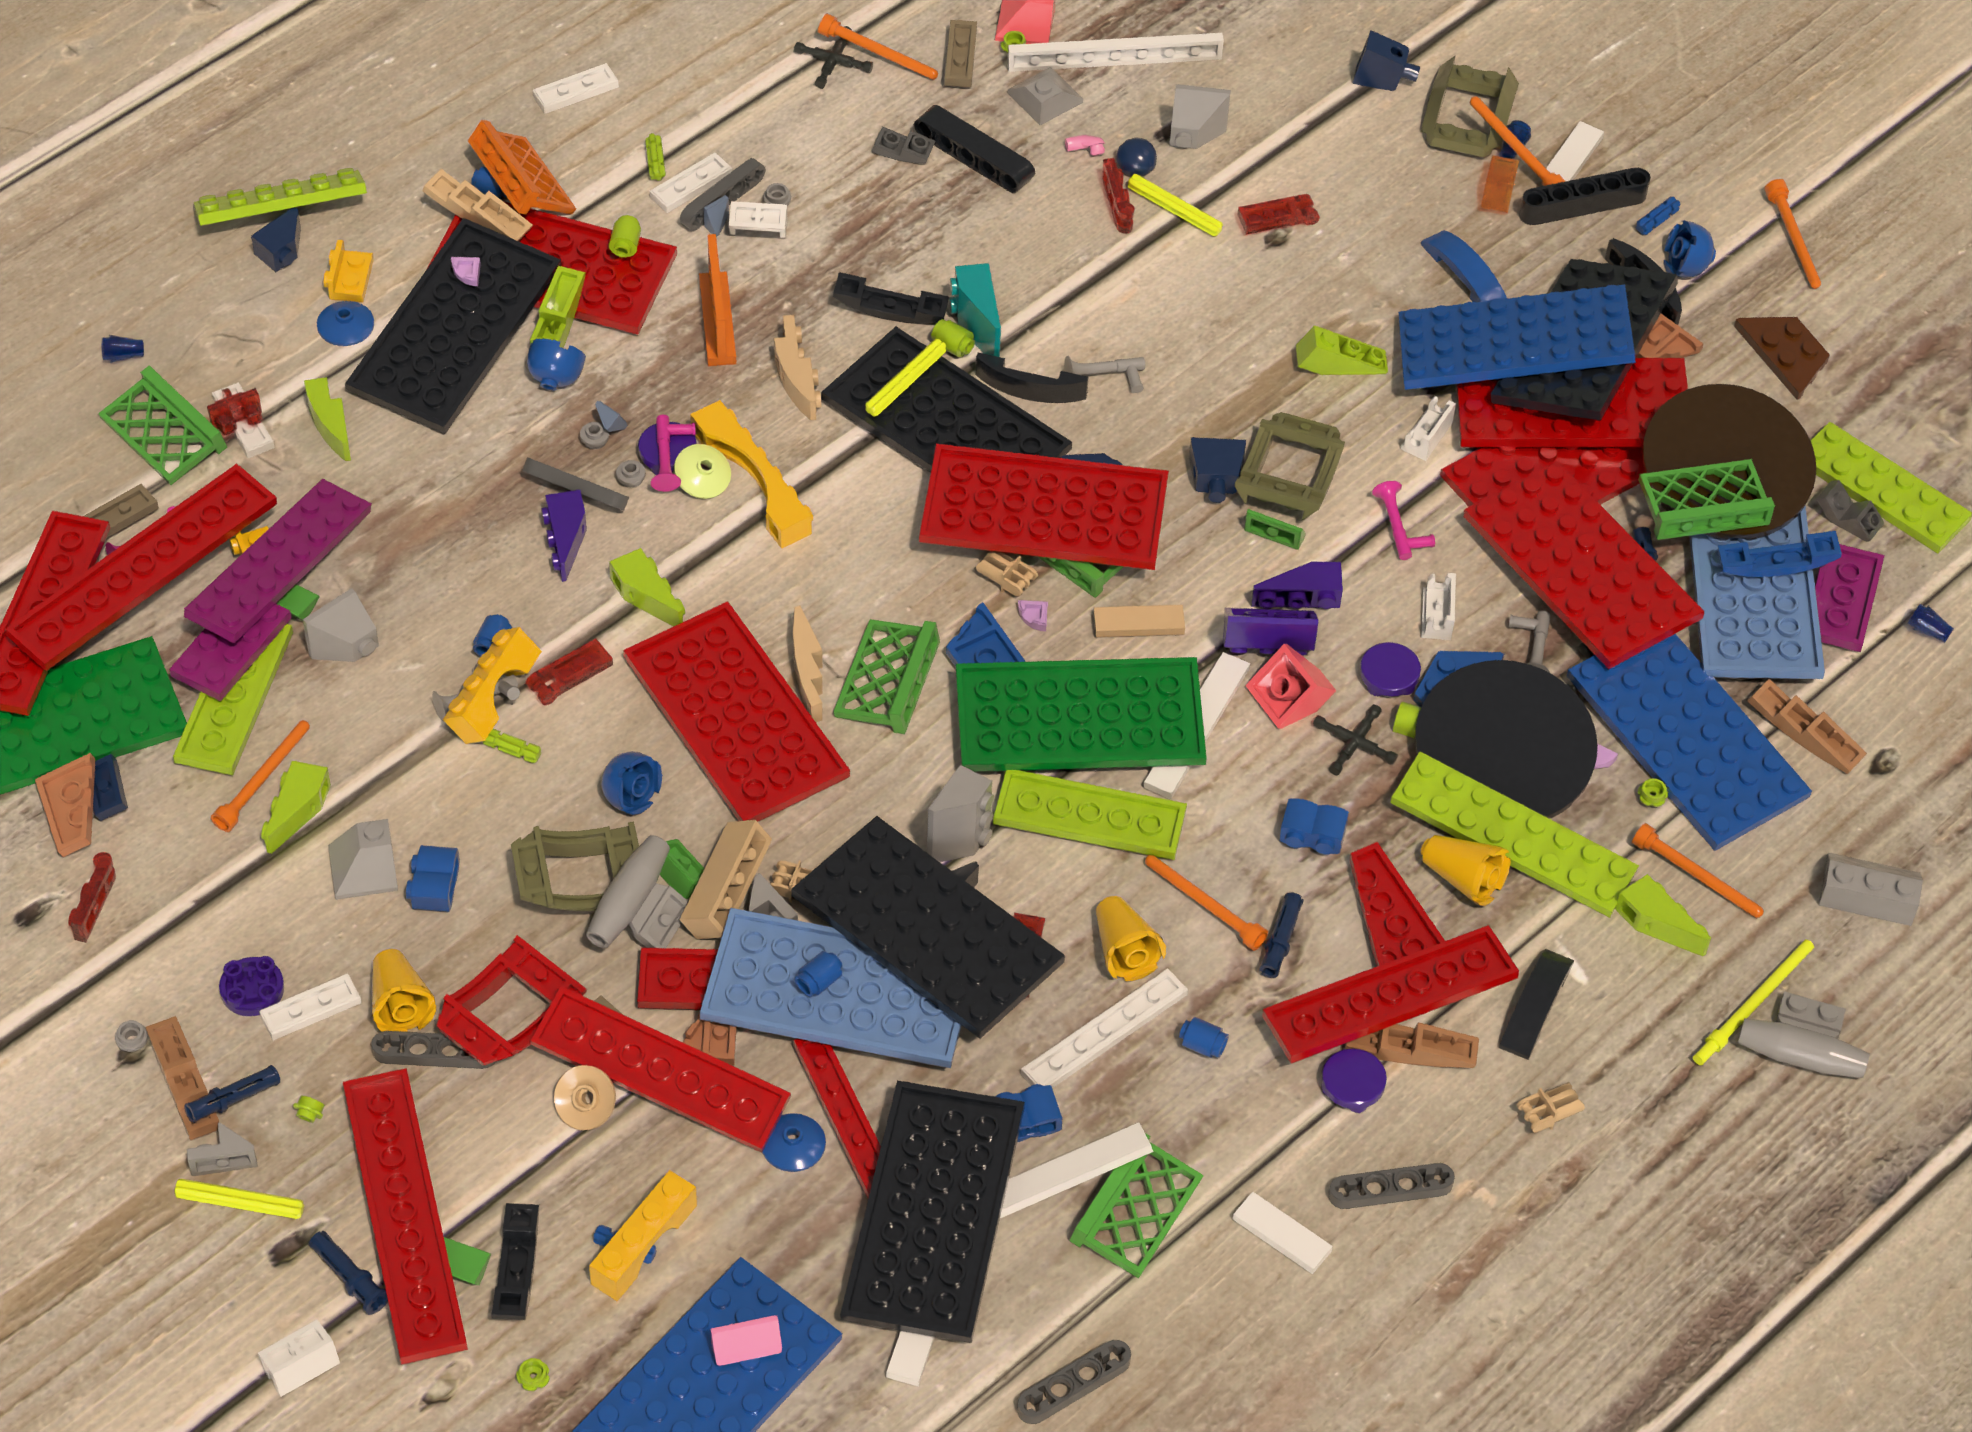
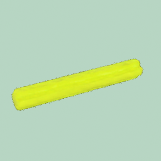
(1175, 205)
(905, 377)
(239, 1198)

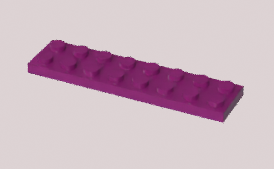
(277, 560)

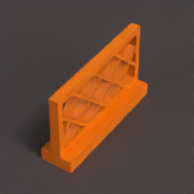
(519, 170)
(717, 311)

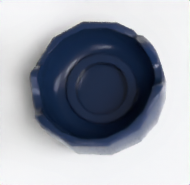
(1136, 157)

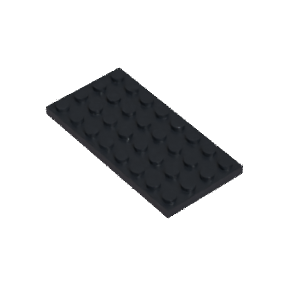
(453, 331)
(1591, 390)
(937, 407)
(928, 926)
(933, 1212)

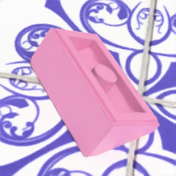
(746, 1340)

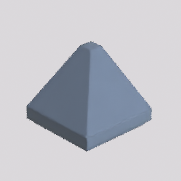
(716, 215)
(610, 419)

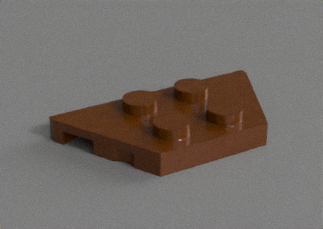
(1786, 349)

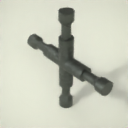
(832, 58)
(1355, 740)

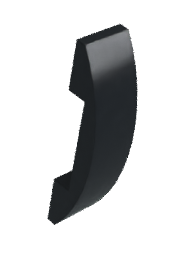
(1625, 255)
(889, 304)
(1030, 386)
(1535, 1003)
(516, 1262)

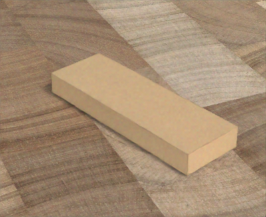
(1139, 620)

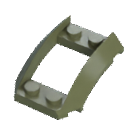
(1471, 80)
(1285, 492)
(532, 866)

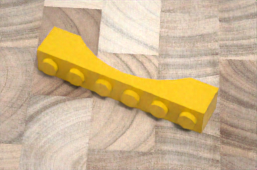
(785, 515)

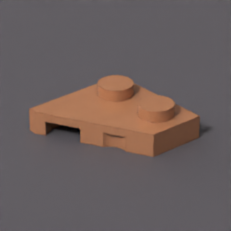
(1669, 341)
(713, 1039)

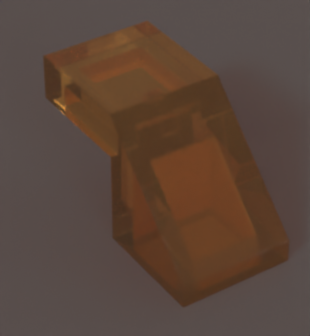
(1499, 184)

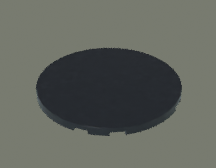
(1511, 733)

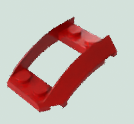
(474, 1035)

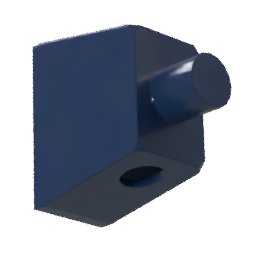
(1383, 63)
(1216, 465)

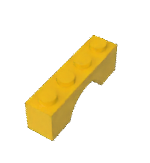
(473, 711)
(623, 1255)

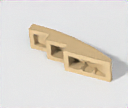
(473, 205)
(807, 664)

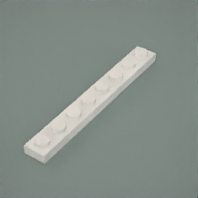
(1115, 52)

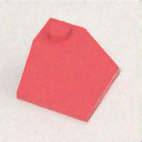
(1029, 17)
(1289, 687)

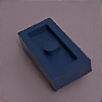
(108, 788)

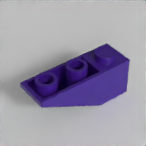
(567, 528)
(1303, 587)

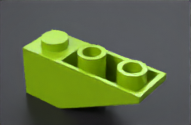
(1337, 354)
(641, 586)
(299, 800)
(1656, 914)

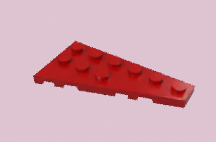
(1390, 910)

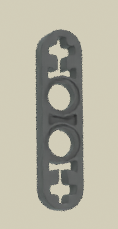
(732, 185)
(575, 483)
(431, 1057)
(1390, 1181)
(1070, 1377)

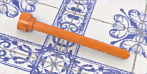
(831, 27)
(1546, 177)
(1778, 194)
(227, 816)
(1648, 839)
(1252, 934)

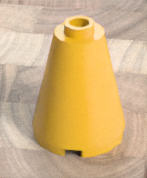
(1468, 865)
(1127, 940)
(399, 994)

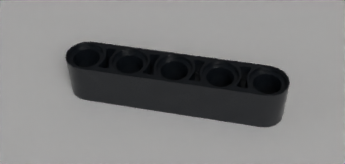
(975, 148)
(1584, 196)

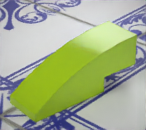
(559, 306)
(328, 416)

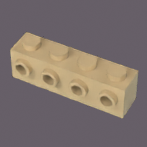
(725, 878)

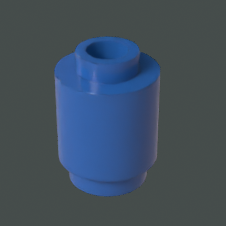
(485, 182)
(488, 629)
(819, 973)
(1203, 1037)

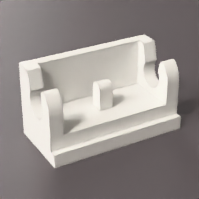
(758, 217)
(1429, 429)
(1438, 608)
(299, 1357)

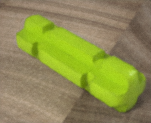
(655, 157)
(513, 746)

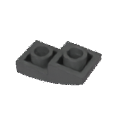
(909, 149)

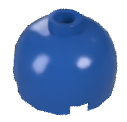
(1689, 250)
(553, 364)
(631, 781)

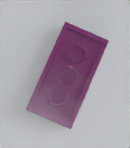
(1846, 596)
(217, 664)

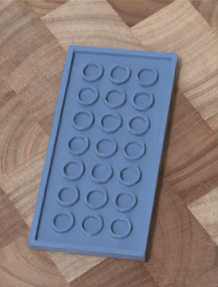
(1756, 622)
(860, 1011)

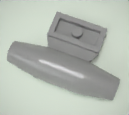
(639, 901)
(1806, 1038)

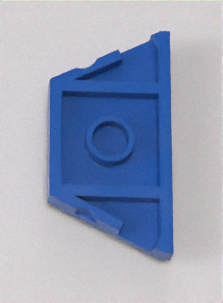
(982, 641)
(1447, 663)

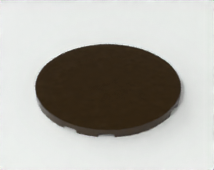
(1732, 425)

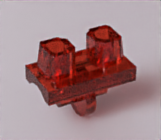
(235, 408)

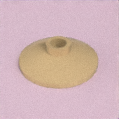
(571, 1094)

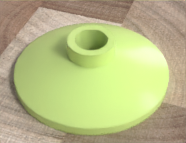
(701, 482)

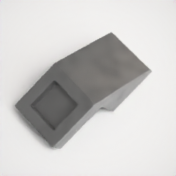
(1856, 518)

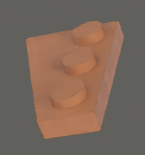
(68, 803)

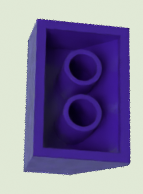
(1269, 629)

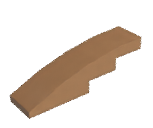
(1812, 731)
(1420, 1046)
(180, 1073)

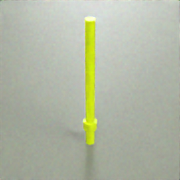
(1719, 1038)

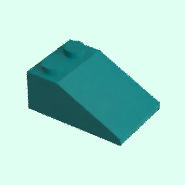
(976, 306)

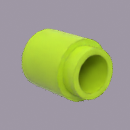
(625, 236)
(957, 338)

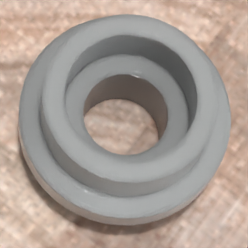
(777, 194)
(594, 435)
(631, 473)
(128, 1029)

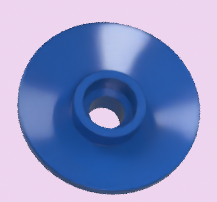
(345, 323)
(798, 1153)

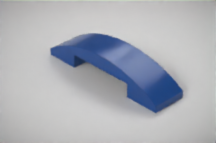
(1465, 264)
(1780, 559)

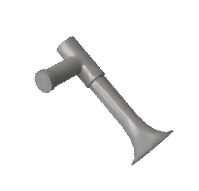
(1128, 365)
(1541, 627)
(506, 685)

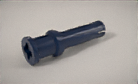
(357, 1281)

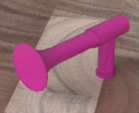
(666, 480)
(1387, 492)

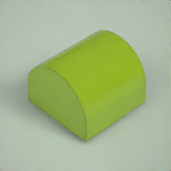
(1406, 719)

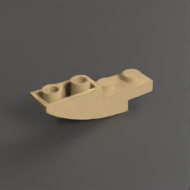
(795, 370)

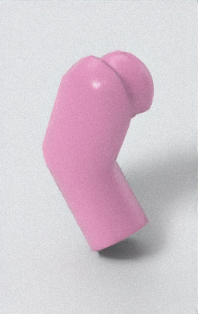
(1085, 141)

